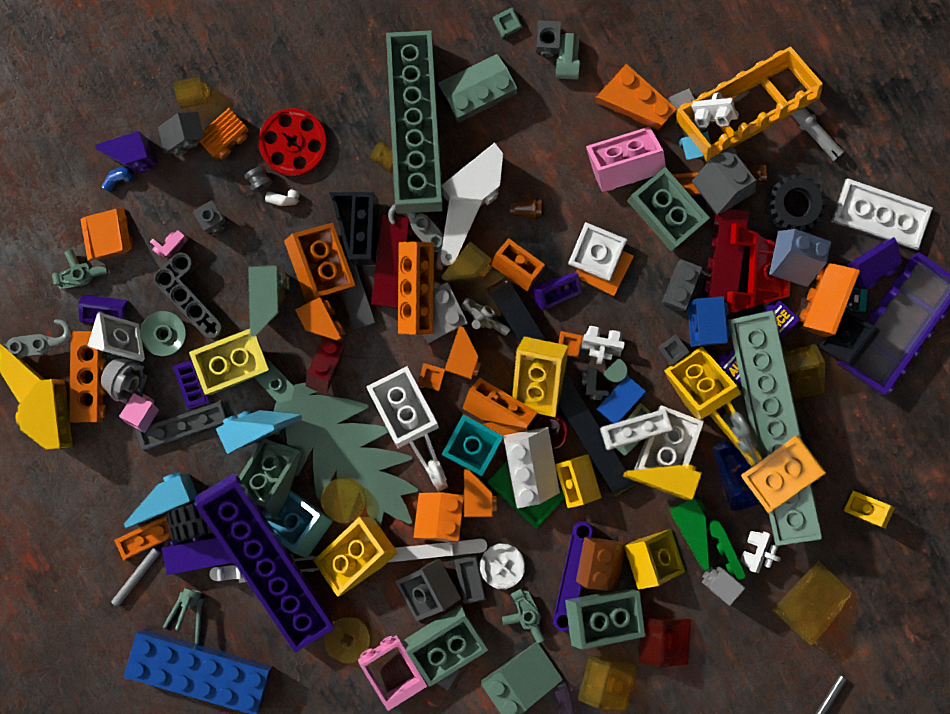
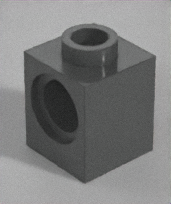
(552, 29)

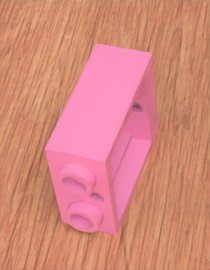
(402, 691)

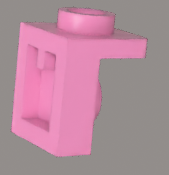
(173, 244)

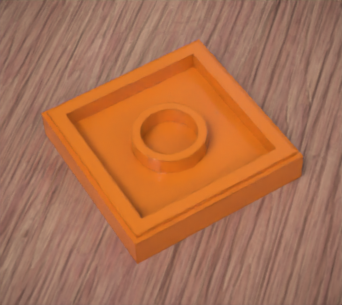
(609, 287)

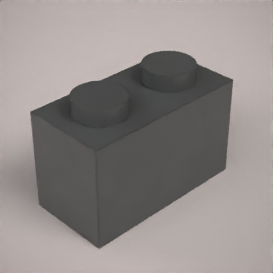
(181, 133)
(681, 285)

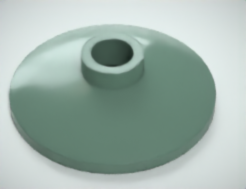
(152, 329)

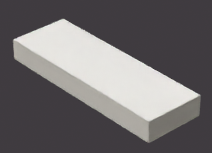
(636, 429)

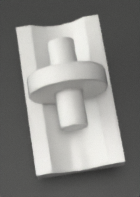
(716, 110)
(602, 347)
(755, 561)

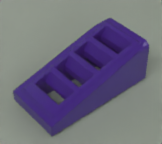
(546, 287)
(183, 385)

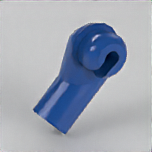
(116, 175)

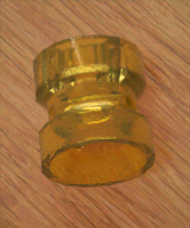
(383, 155)

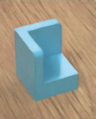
(690, 149)

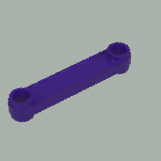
(569, 587)

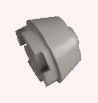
(123, 378)

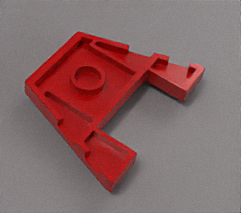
(761, 285)

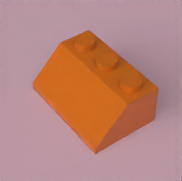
(319, 262)
(828, 299)

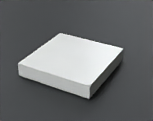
(597, 251)

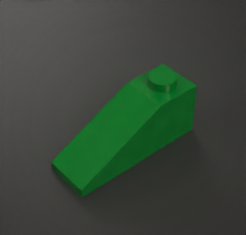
(692, 525)

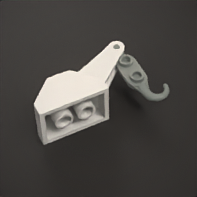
(465, 193)

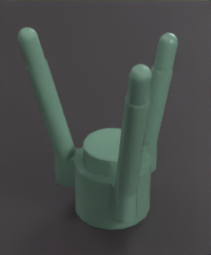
(189, 599)

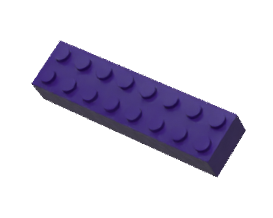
(264, 562)

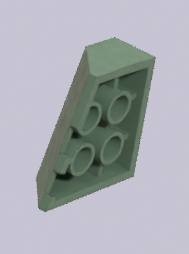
(266, 294)

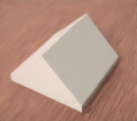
(117, 337)

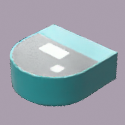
(857, 300)

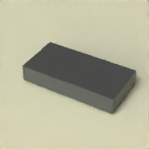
(470, 579)

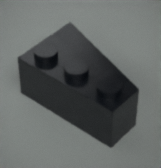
(358, 224)

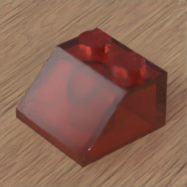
(665, 641)

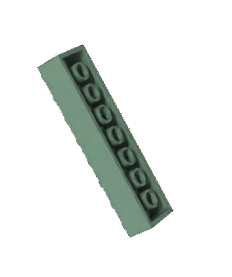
(413, 122)

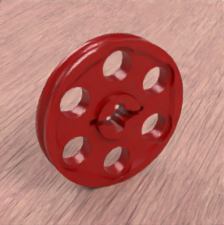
(293, 131)

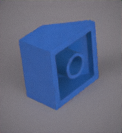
(708, 321)

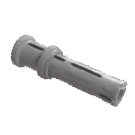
(808, 122)

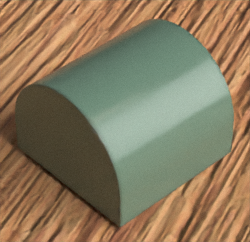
(615, 372)

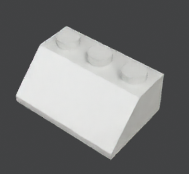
(531, 466)

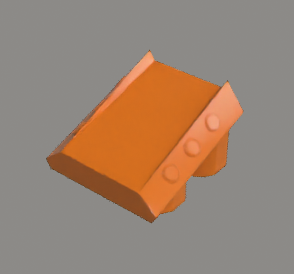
(106, 234)

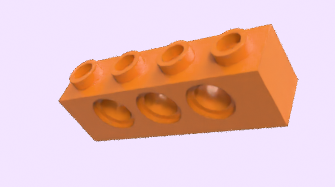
(415, 288)
(79, 387)

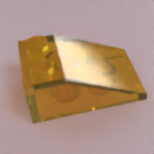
(813, 603)

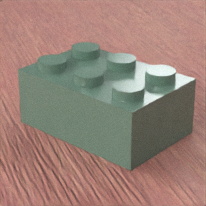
(605, 618)

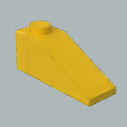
(675, 480)

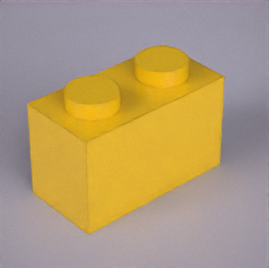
(578, 481)

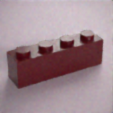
(726, 258)
(387, 264)

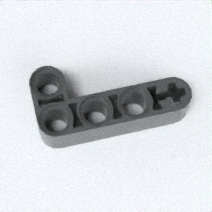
(187, 306)

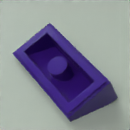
(91, 305)

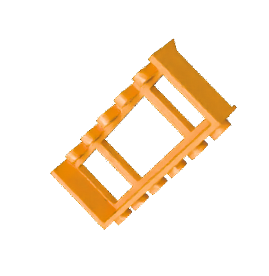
(744, 81)

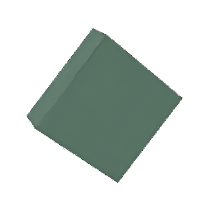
(507, 22)

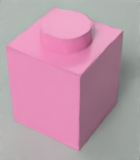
(139, 412)

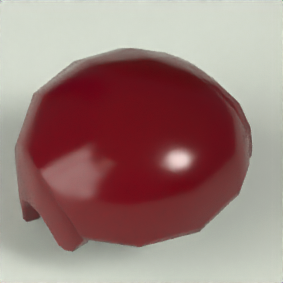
(557, 429)

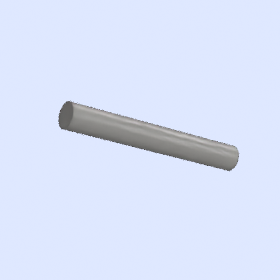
(135, 577)

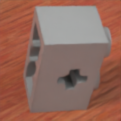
(722, 584)

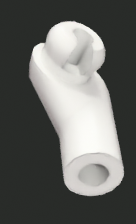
(282, 200)

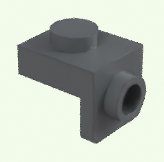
(210, 218)
(589, 380)

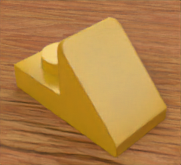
(869, 509)

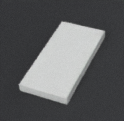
(882, 214)

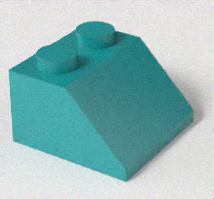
(472, 445)

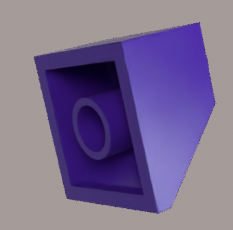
(131, 151)
(877, 262)

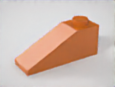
(497, 406)

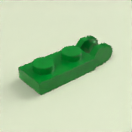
(725, 548)

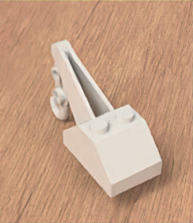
(407, 417)

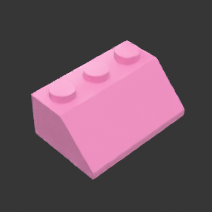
(626, 159)

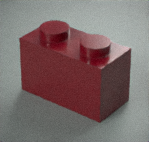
(324, 365)

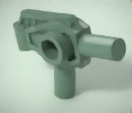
(78, 273)
(527, 614)

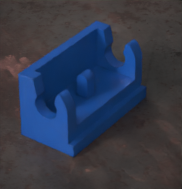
(622, 401)

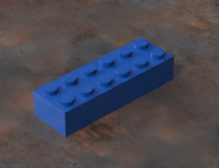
(198, 671)

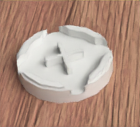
(502, 566)

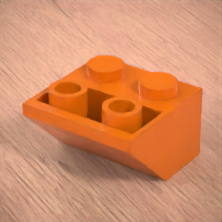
(319, 320)

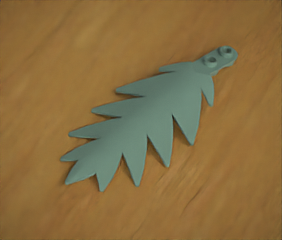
(340, 445)

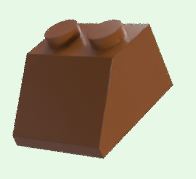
(600, 563)

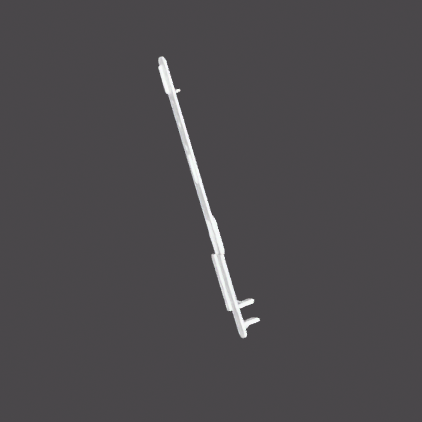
(404, 553)

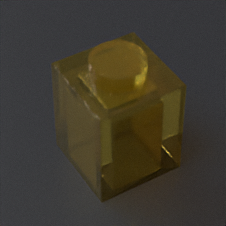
(191, 92)

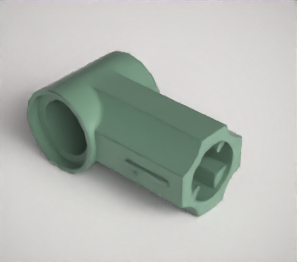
(568, 63)

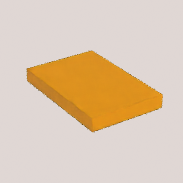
(783, 474)

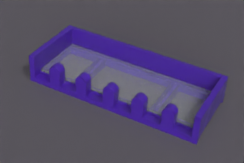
(905, 319)

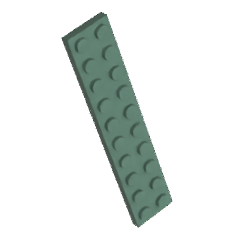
(773, 415)

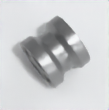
(258, 178)

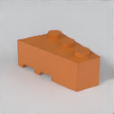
(636, 99)

